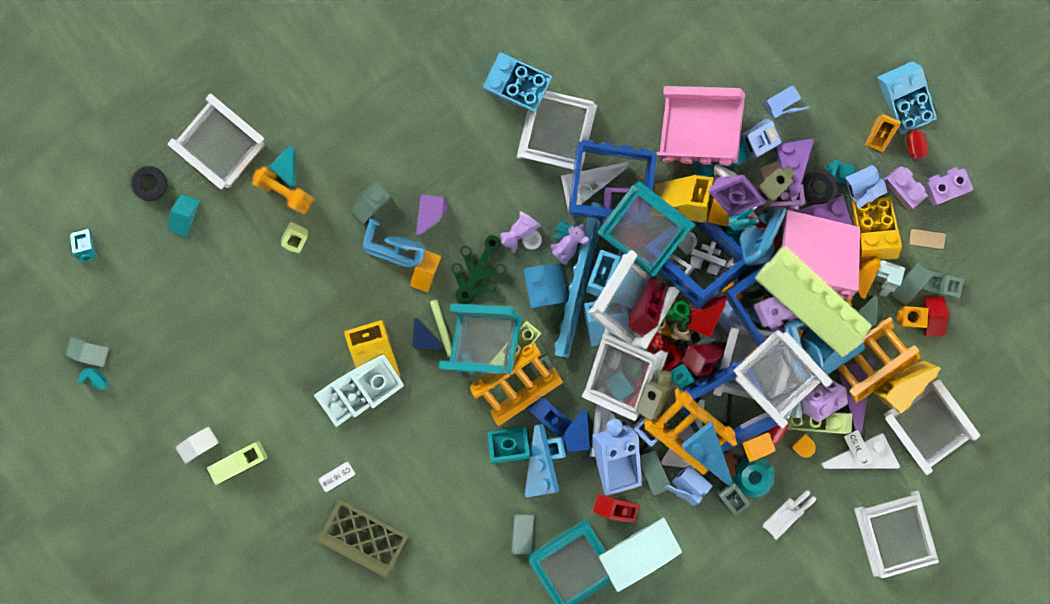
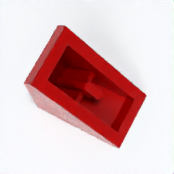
(937, 316)

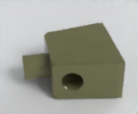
(775, 185)
(658, 396)

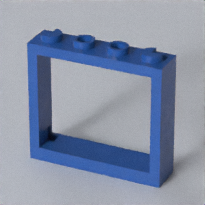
(608, 149)
(688, 286)
(732, 291)
(719, 378)

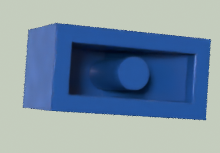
(549, 415)
(577, 434)

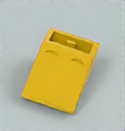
(688, 196)
(877, 229)
(369, 343)
(906, 386)

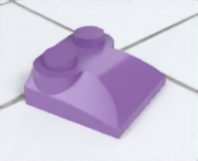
(735, 194)

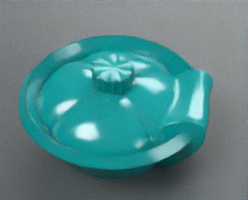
(754, 477)

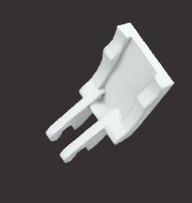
(787, 515)

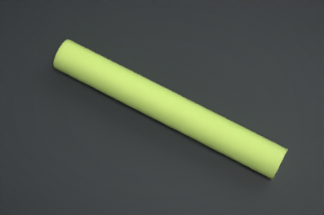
(441, 326)

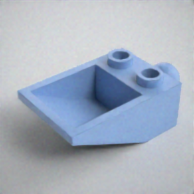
(618, 457)

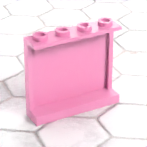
(701, 125)
(825, 248)

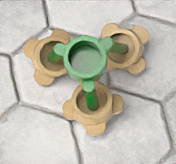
(677, 312)

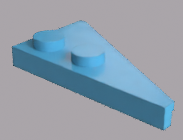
(707, 450)
(541, 472)

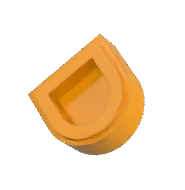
(804, 446)

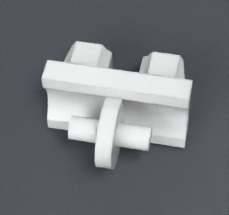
(715, 263)

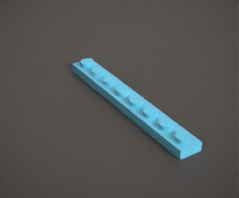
(577, 287)

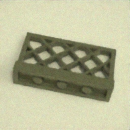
(355, 554)

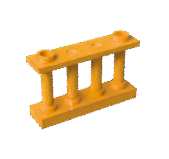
(297, 199)
(891, 367)
(525, 396)
(671, 437)

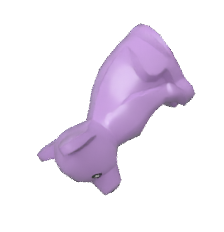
(522, 228)
(567, 247)

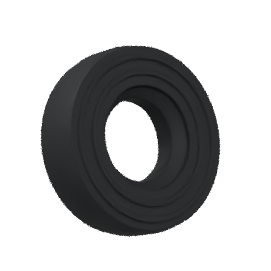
(140, 174)
(828, 179)

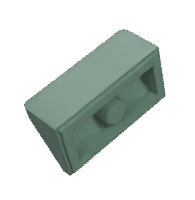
(522, 533)

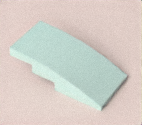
(359, 390)
(640, 554)

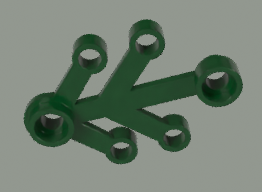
(476, 273)

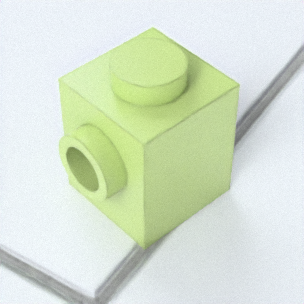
(294, 238)

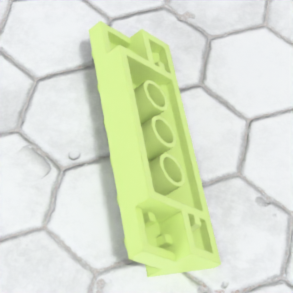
(813, 302)

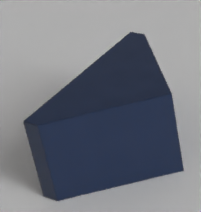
(424, 337)

